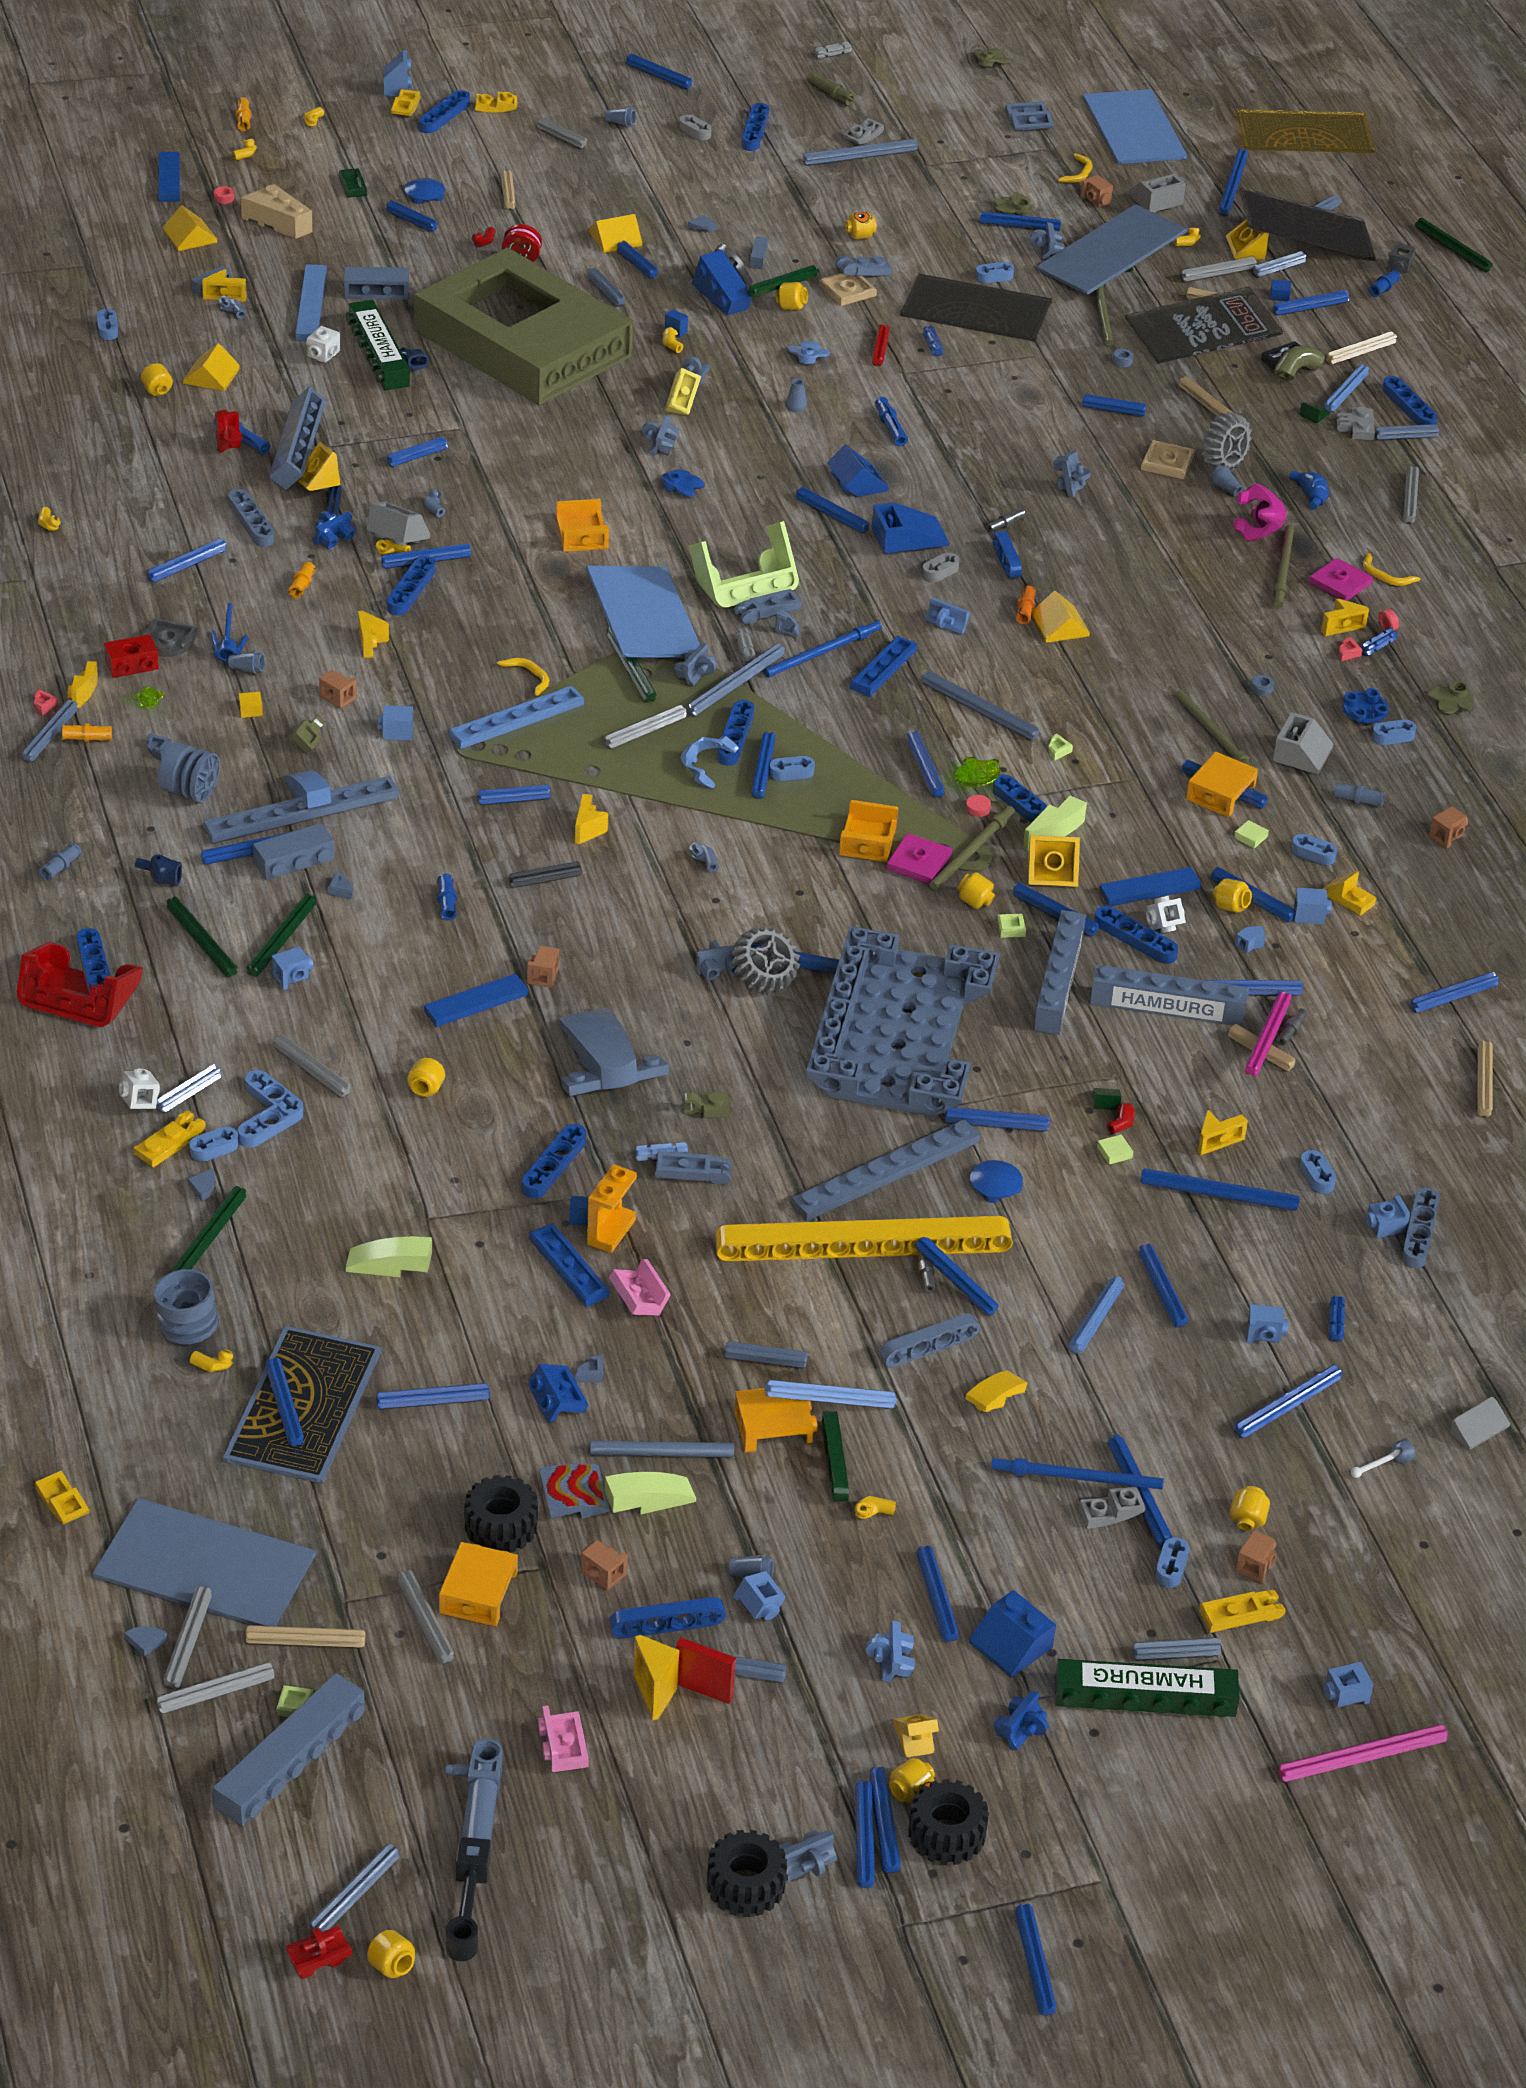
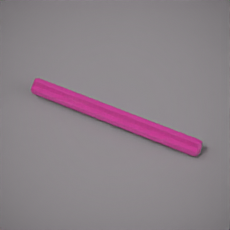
(1268, 1034)
(1362, 1753)

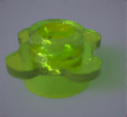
(149, 697)

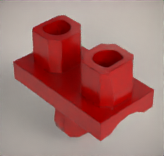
(227, 430)
(318, 1950)

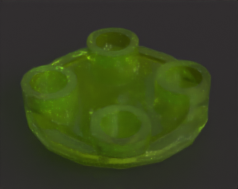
(977, 772)

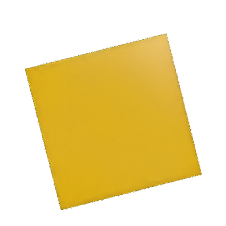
(250, 704)

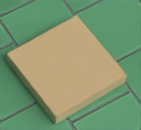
(847, 288)
(1168, 459)

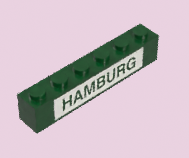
(378, 345)
(1146, 1687)

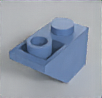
(396, 75)

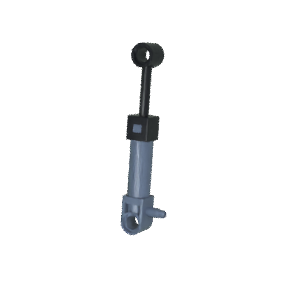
(475, 1841)

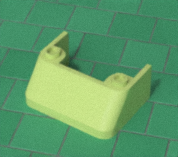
(775, 573)

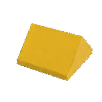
(187, 230)
(614, 230)
(1247, 242)
(213, 369)
(321, 469)
(1058, 619)
(1053, 861)
(655, 1673)

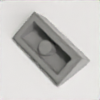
(1479, 1423)

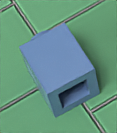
(396, 722)
(1311, 906)

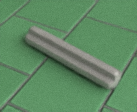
(562, 133)

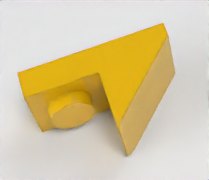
(219, 285)
(1345, 618)
(371, 631)
(589, 821)
(1348, 894)
(1221, 1134)
(916, 1734)

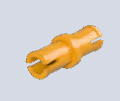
(243, 114)
(302, 580)
(86, 732)

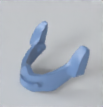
(690, 753)

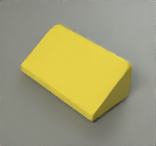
(682, 392)

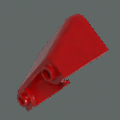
(57, 989)

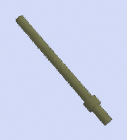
(1104, 316)
(1280, 588)
(1212, 728)
(995, 824)

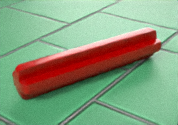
(880, 345)

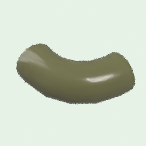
(1298, 357)

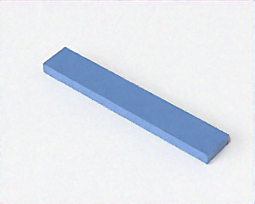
(311, 301)
(516, 717)

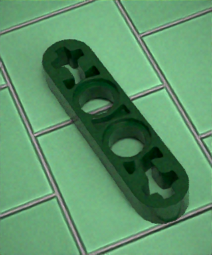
(835, 1456)

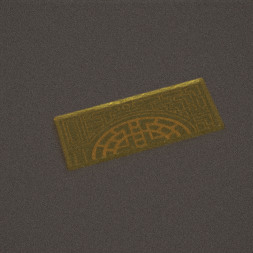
(1305, 131)

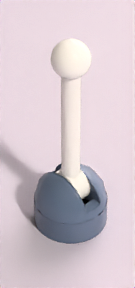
(1401, 1452)

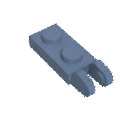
(863, 266)
(767, 605)
(693, 1167)

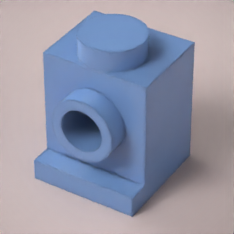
(291, 966)
(1388, 1217)
(1266, 1323)
(760, 1595)
(1348, 1685)

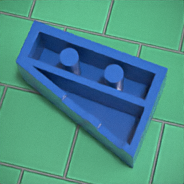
(721, 283)

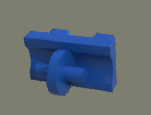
(332, 525)
(1024, 1720)

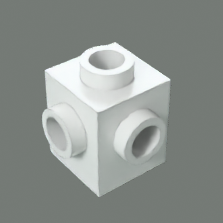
(323, 344)
(1165, 914)
(139, 1089)

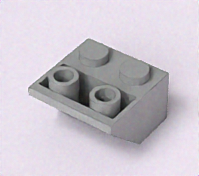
(1159, 193)
(396, 523)
(1302, 744)

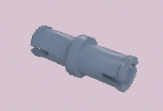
(1359, 794)
(60, 861)

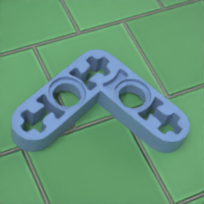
(254, 1130)

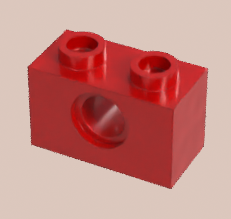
(131, 656)

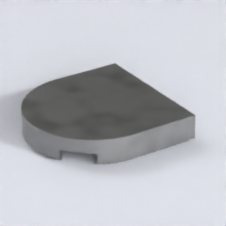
(737, 263)
(171, 637)

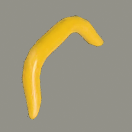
(1084, 173)
(1376, 573)
(532, 667)

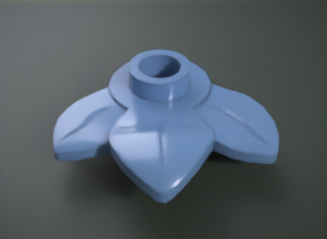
(808, 352)

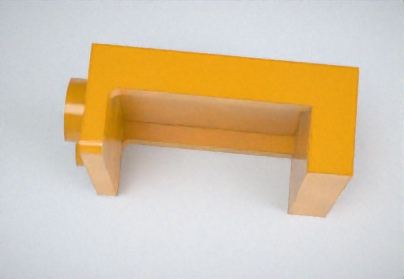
(581, 525)
(1220, 783)
(869, 831)
(606, 1216)
(771, 1417)
(477, 1583)

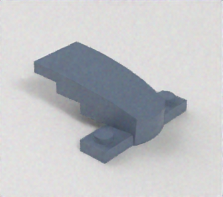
(605, 1053)

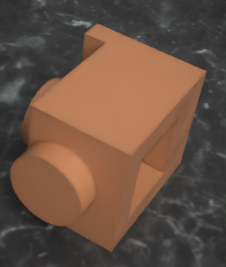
(1096, 191)
(337, 689)
(1448, 826)
(543, 967)
(1256, 1556)
(603, 1564)

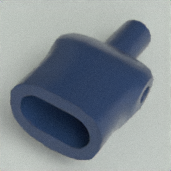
(415, 358)
(162, 869)

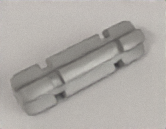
(832, 50)
(745, 644)

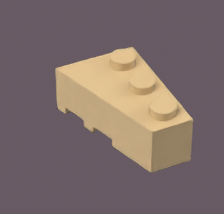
(277, 209)

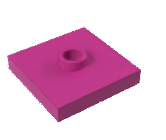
(1340, 579)
(919, 858)

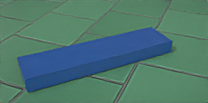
(169, 176)
(883, 666)
(1149, 886)
(476, 1000)
(569, 1265)

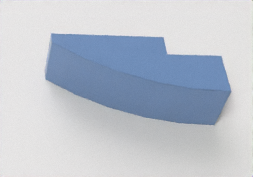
(309, 787)

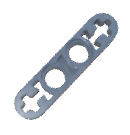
(242, 501)
(1420, 1227)
(903, 1349)

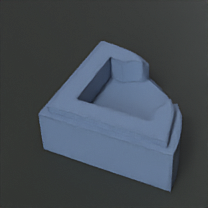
(702, 223)
(786, 624)
(158, 745)
(340, 886)
(203, 1184)
(591, 1370)
(146, 1638)

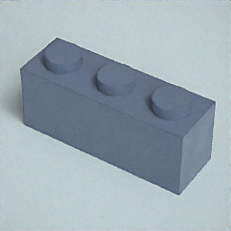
(376, 283)
(293, 851)

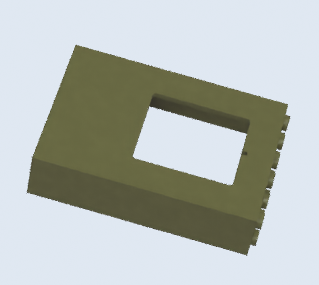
(539, 355)

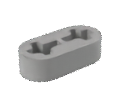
(695, 127)
(940, 567)

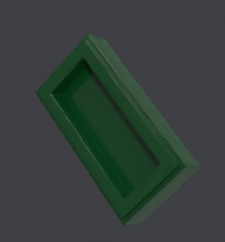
(352, 183)

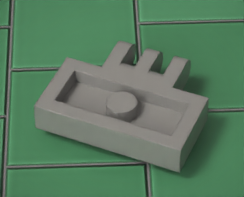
(1358, 422)

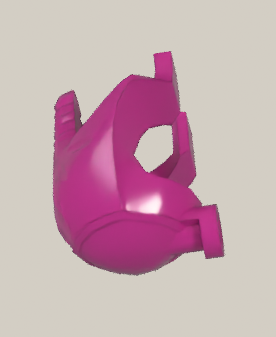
(1267, 513)

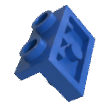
(556, 1391)

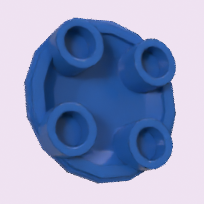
(424, 190)
(1365, 706)
(996, 1180)

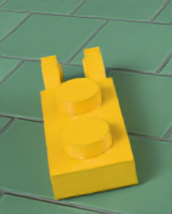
(169, 1139)
(1241, 1610)

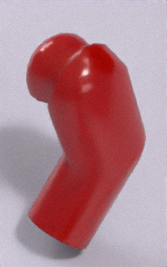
(486, 239)
(1125, 1119)

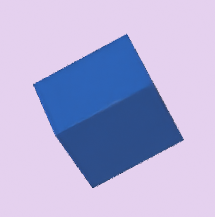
(1280, 290)
(677, 321)
(578, 1211)

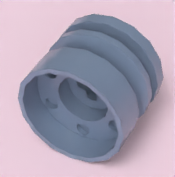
(189, 771)
(186, 1306)

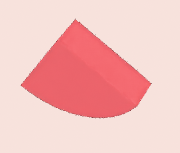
(1349, 649)
(44, 702)

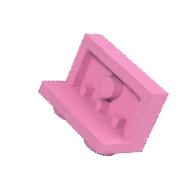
(641, 1289)
(564, 1740)

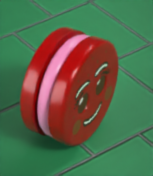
(523, 240)

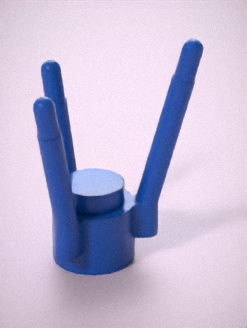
(227, 645)

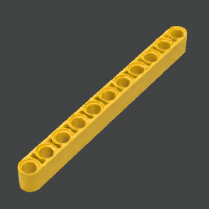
(861, 1238)

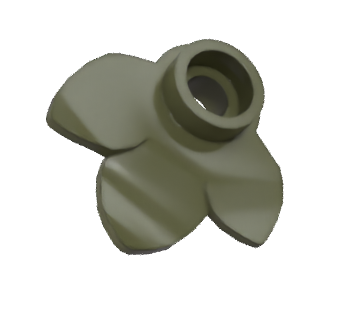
(988, 57)
(1017, 204)
(1452, 697)

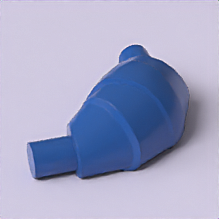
(1313, 485)

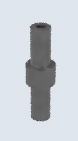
(1006, 520)
(1292, 1026)
(926, 1272)

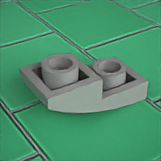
(864, 132)
(1117, 1507)

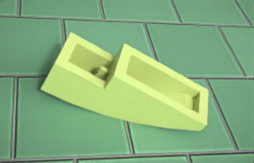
(1057, 821)
(391, 1256)
(647, 1491)

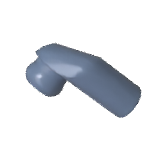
(232, 305)
(704, 854)

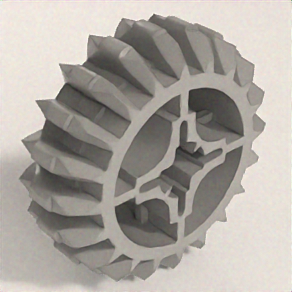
(1226, 441)
(756, 963)

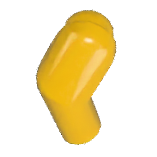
(312, 116)
(245, 152)
(1188, 240)
(669, 340)
(48, 521)
(388, 547)
(212, 1364)
(873, 1505)

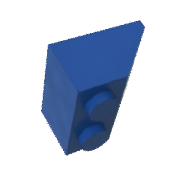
(856, 473)
(1013, 1634)

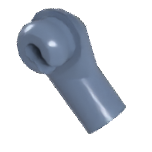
(432, 503)

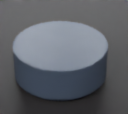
(1122, 358)
(1262, 685)

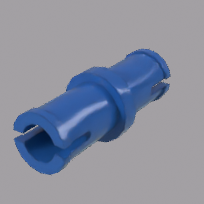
(1384, 283)
(447, 897)

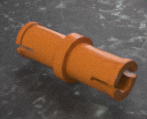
(1025, 605)

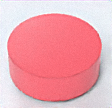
(223, 195)
(1388, 619)
(978, 805)

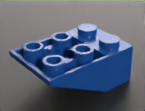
(905, 528)

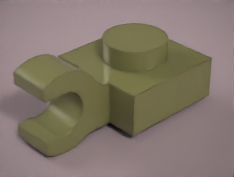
(307, 734)
(710, 1104)

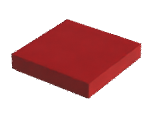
(706, 1670)

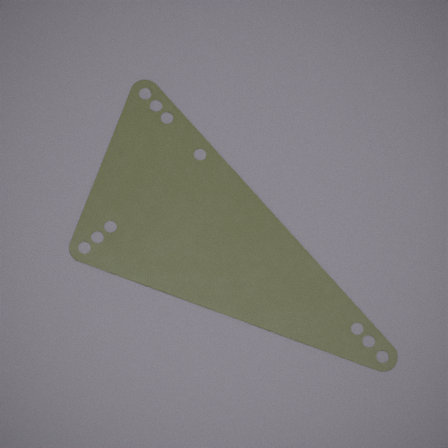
(654, 771)

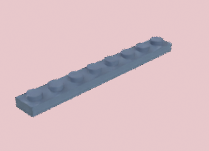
(295, 810)
(885, 1170)

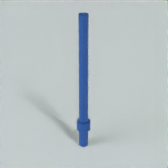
(858, 633)
(1022, 1467)

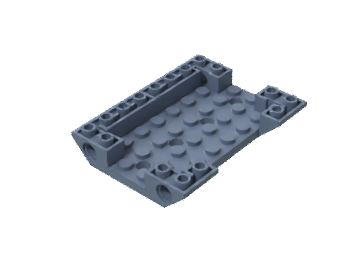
(867, 1020)

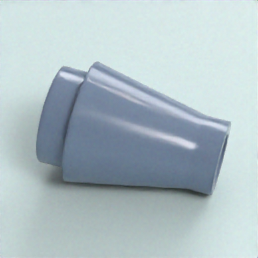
(621, 116)
(796, 397)
(1225, 480)
(249, 662)
(751, 1565)

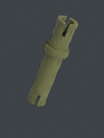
(836, 91)

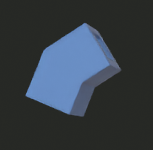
(1250, 938)

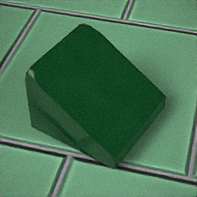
(1313, 412)
(1106, 1098)

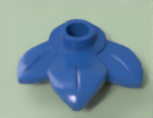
(681, 481)

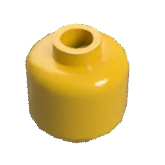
(791, 296)
(156, 379)
(976, 890)
(1232, 895)
(426, 1077)
(1249, 1508)
(391, 1954)

